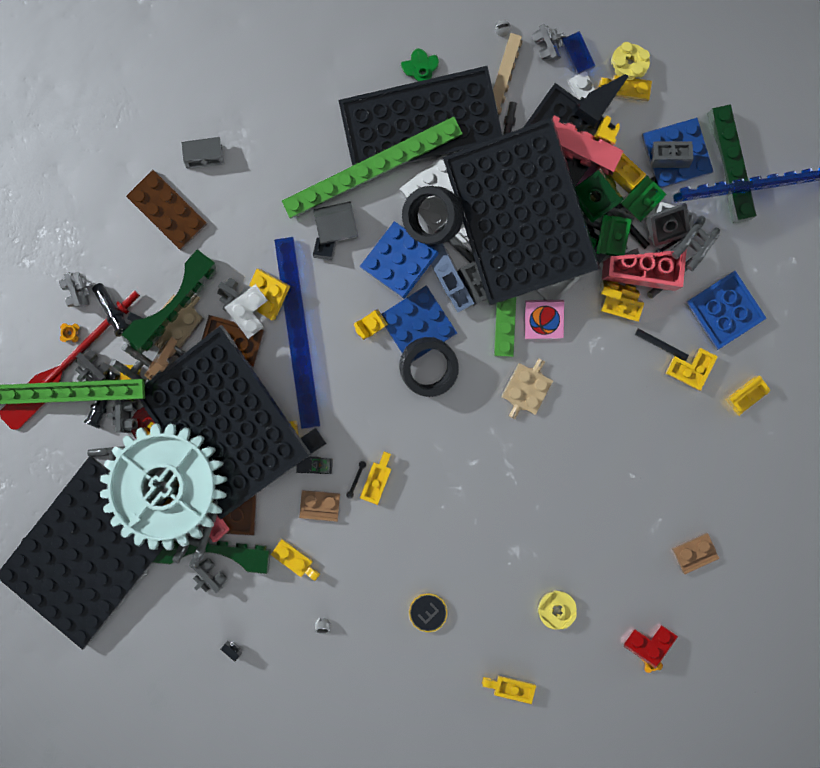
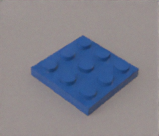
(682, 131)
(399, 260)
(726, 310)
(418, 318)

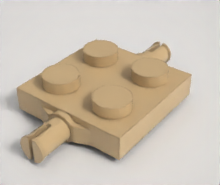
(183, 326)
(527, 388)

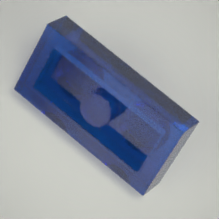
(578, 53)

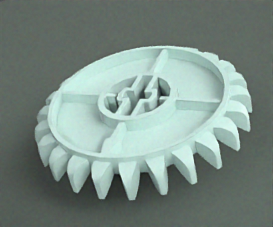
(142, 508)

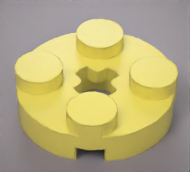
(635, 53)
(568, 609)

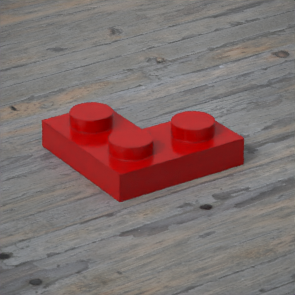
(651, 650)

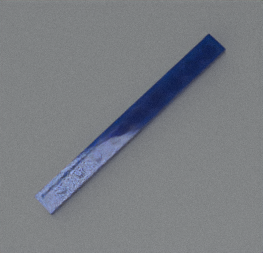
(740, 185)
(297, 334)

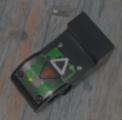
(315, 465)

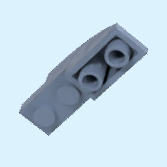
(450, 279)

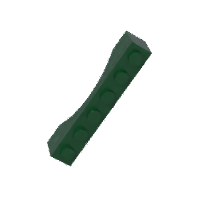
(727, 139)
(144, 331)
(252, 559)

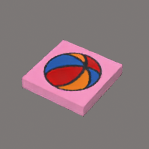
(544, 319)

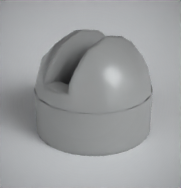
(502, 31)
(322, 626)

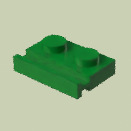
(643, 198)
(614, 235)

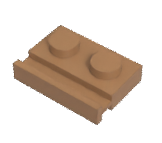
(159, 361)
(319, 505)
(695, 553)

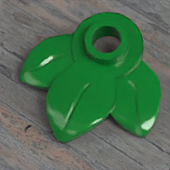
(420, 63)

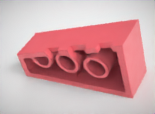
(586, 149)
(646, 270)

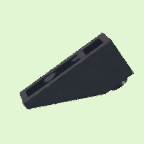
(596, 102)

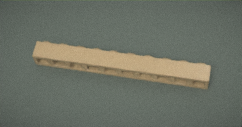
(507, 64)

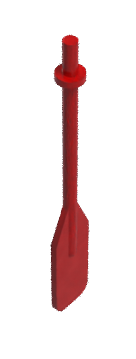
(18, 414)

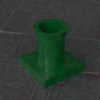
(595, 203)

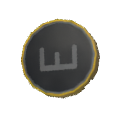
(428, 612)

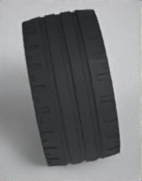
(411, 209)
(438, 387)

